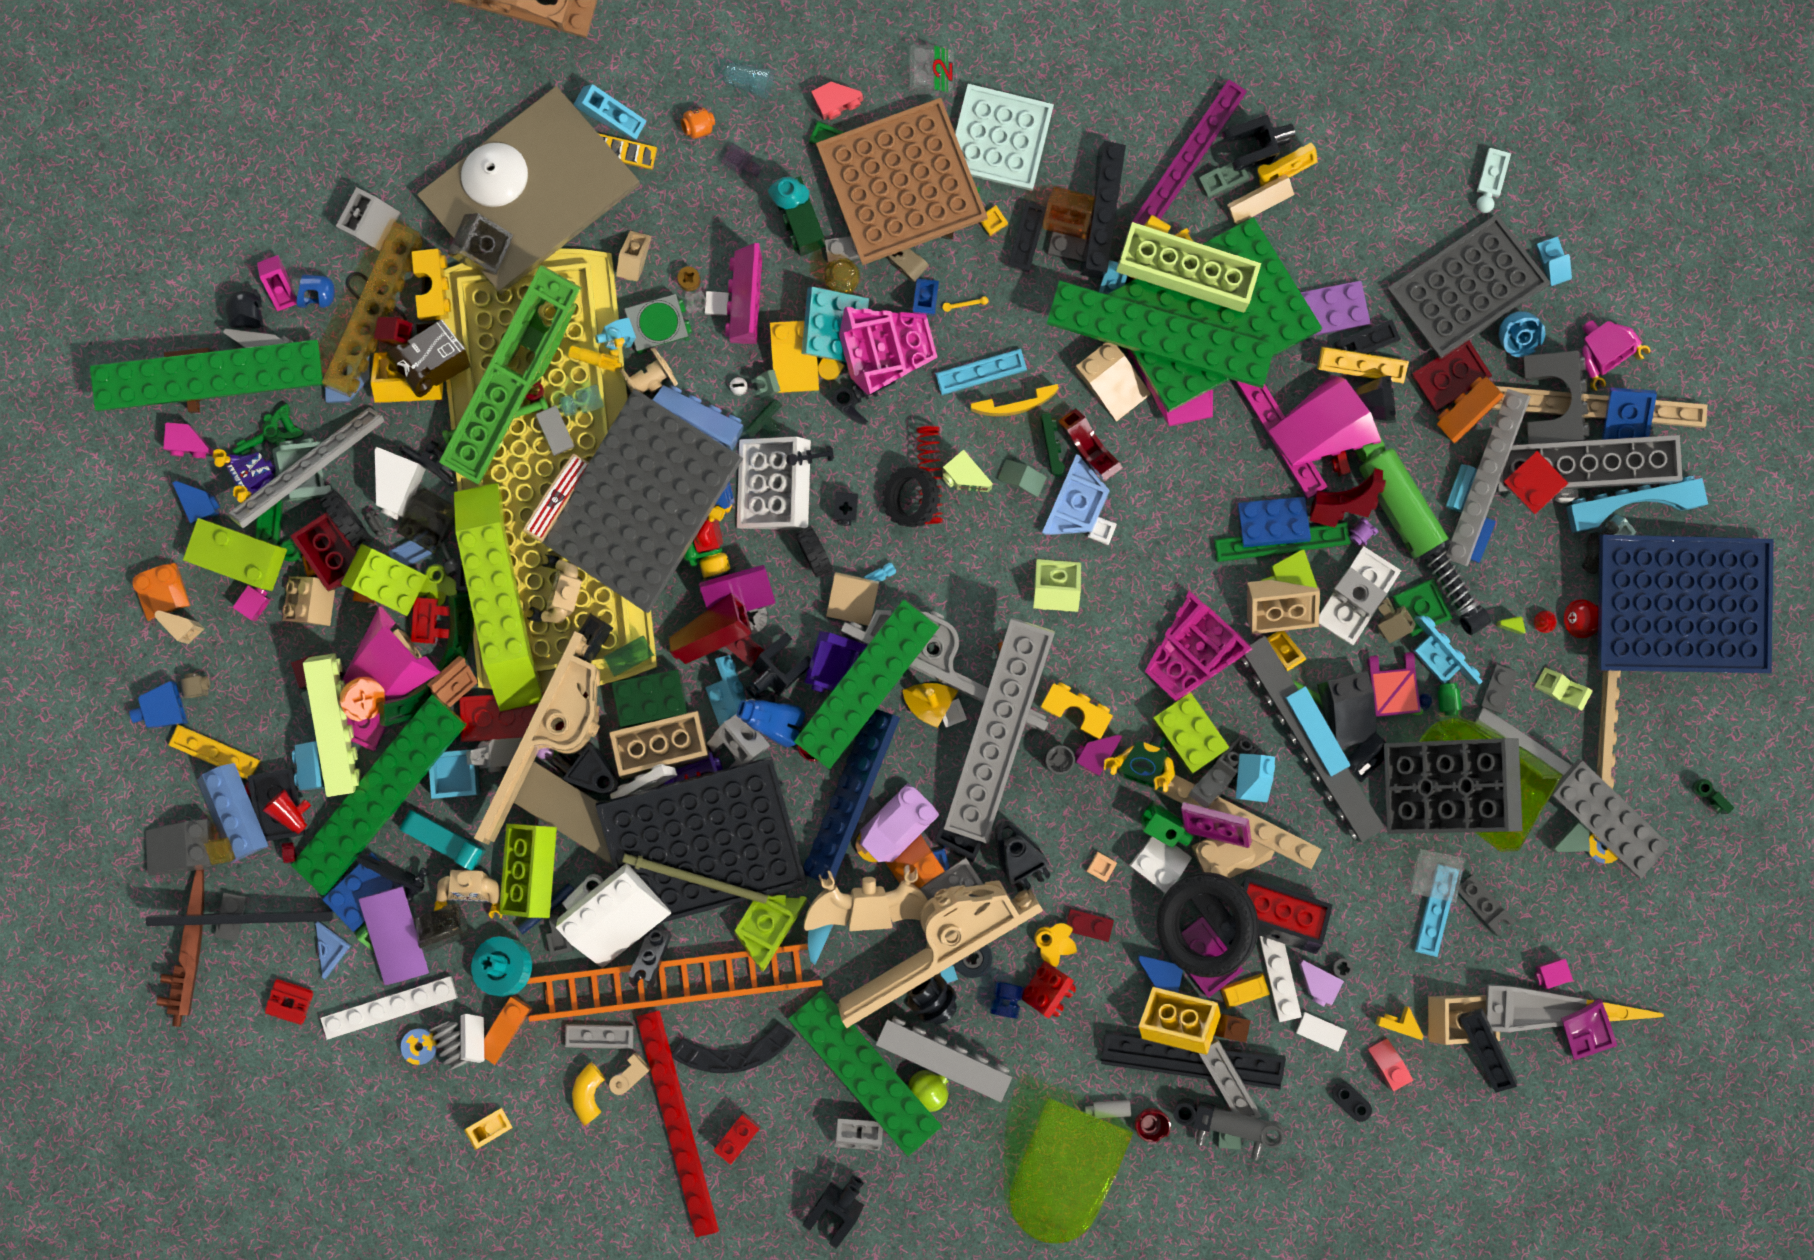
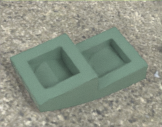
(1222, 179)

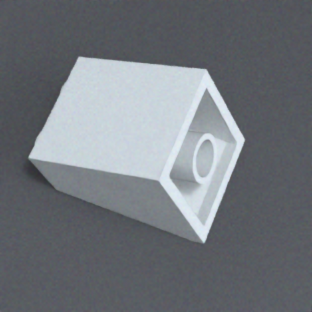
(395, 482)

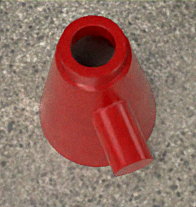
(285, 811)

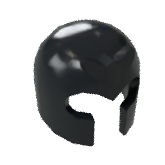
(243, 310)

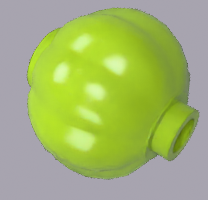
(929, 1089)

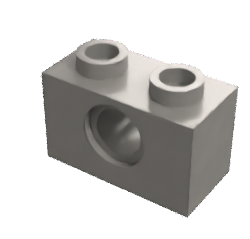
(1371, 593)

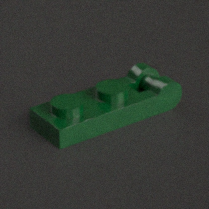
(1053, 446)

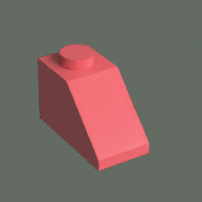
(1390, 1065)

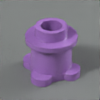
(1362, 532)

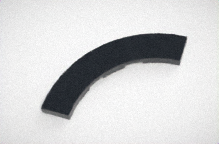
(736, 1059)

